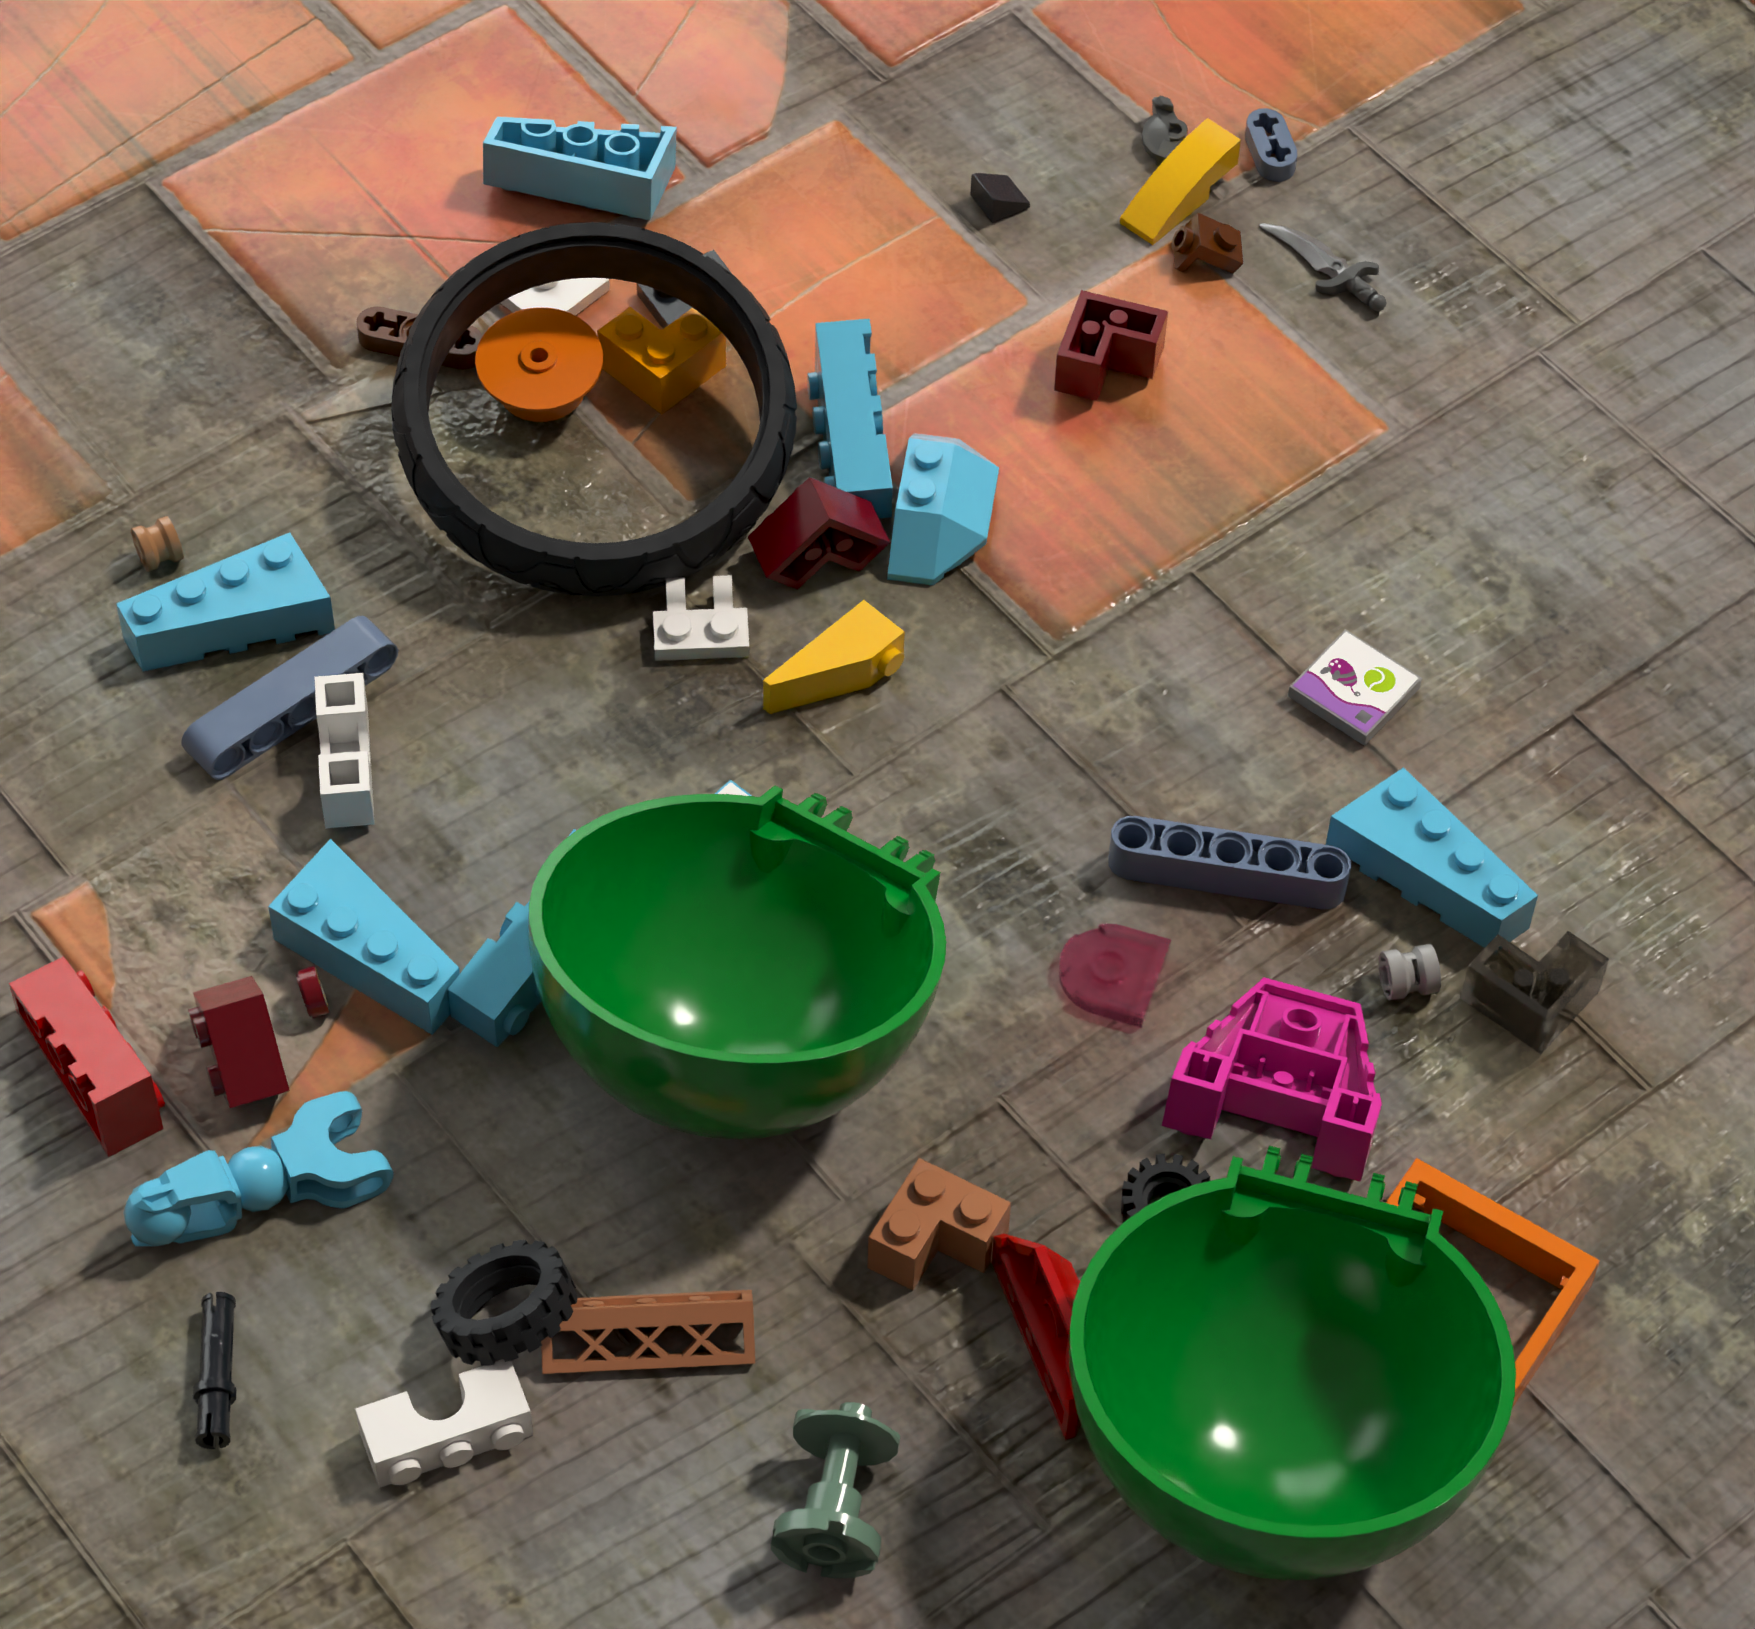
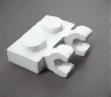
(700, 632)

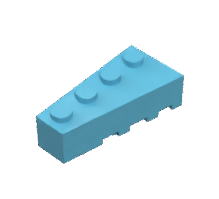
(581, 164)
(850, 413)
(226, 606)
(363, 938)

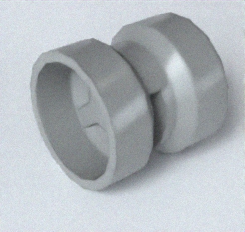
(1409, 972)

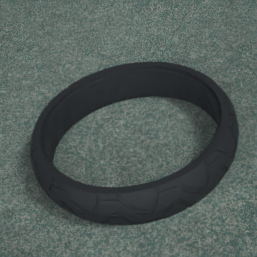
(607, 253)

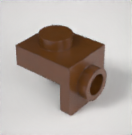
(1208, 241)

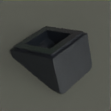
(997, 195)

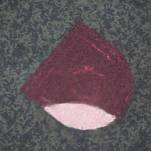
(1113, 971)

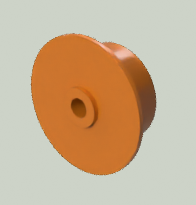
(539, 362)

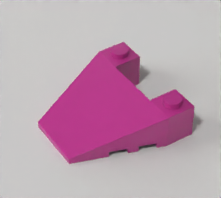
(1288, 1063)

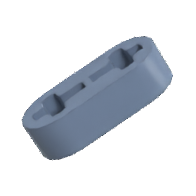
(1263, 146)

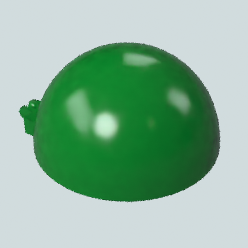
(735, 958)
(1289, 1371)

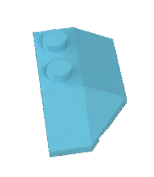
(940, 508)

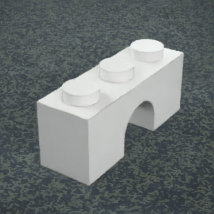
(344, 750)
(406, 1444)

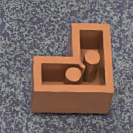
(934, 1215)

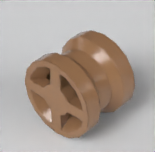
(157, 543)

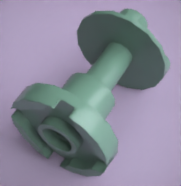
(830, 1526)

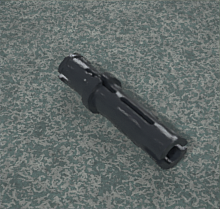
(215, 1388)

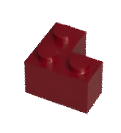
(1107, 336)
(816, 527)
(242, 1042)

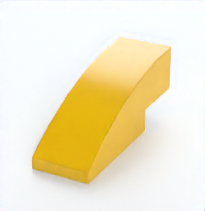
(1182, 181)

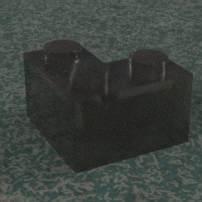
(1532, 996)

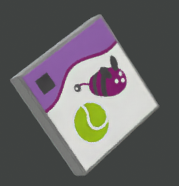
(1354, 687)

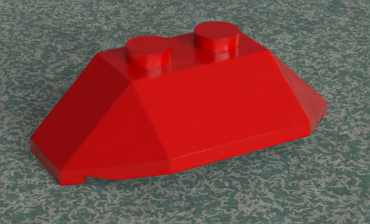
(1041, 1297)

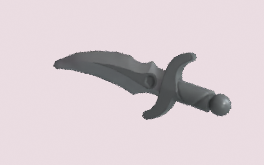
(1323, 260)

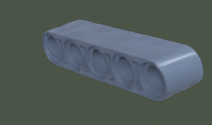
(284, 698)
(1251, 865)

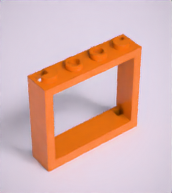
(1516, 1241)

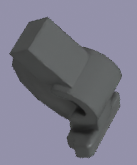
(1163, 130)

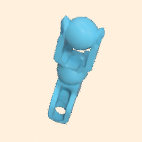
(208, 1194)

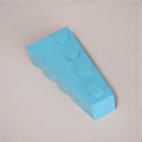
(1433, 859)
(498, 983)

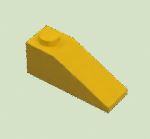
(838, 661)

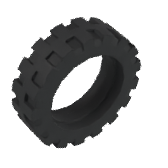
(516, 1329)

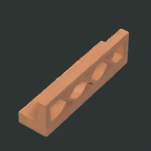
(657, 1312)

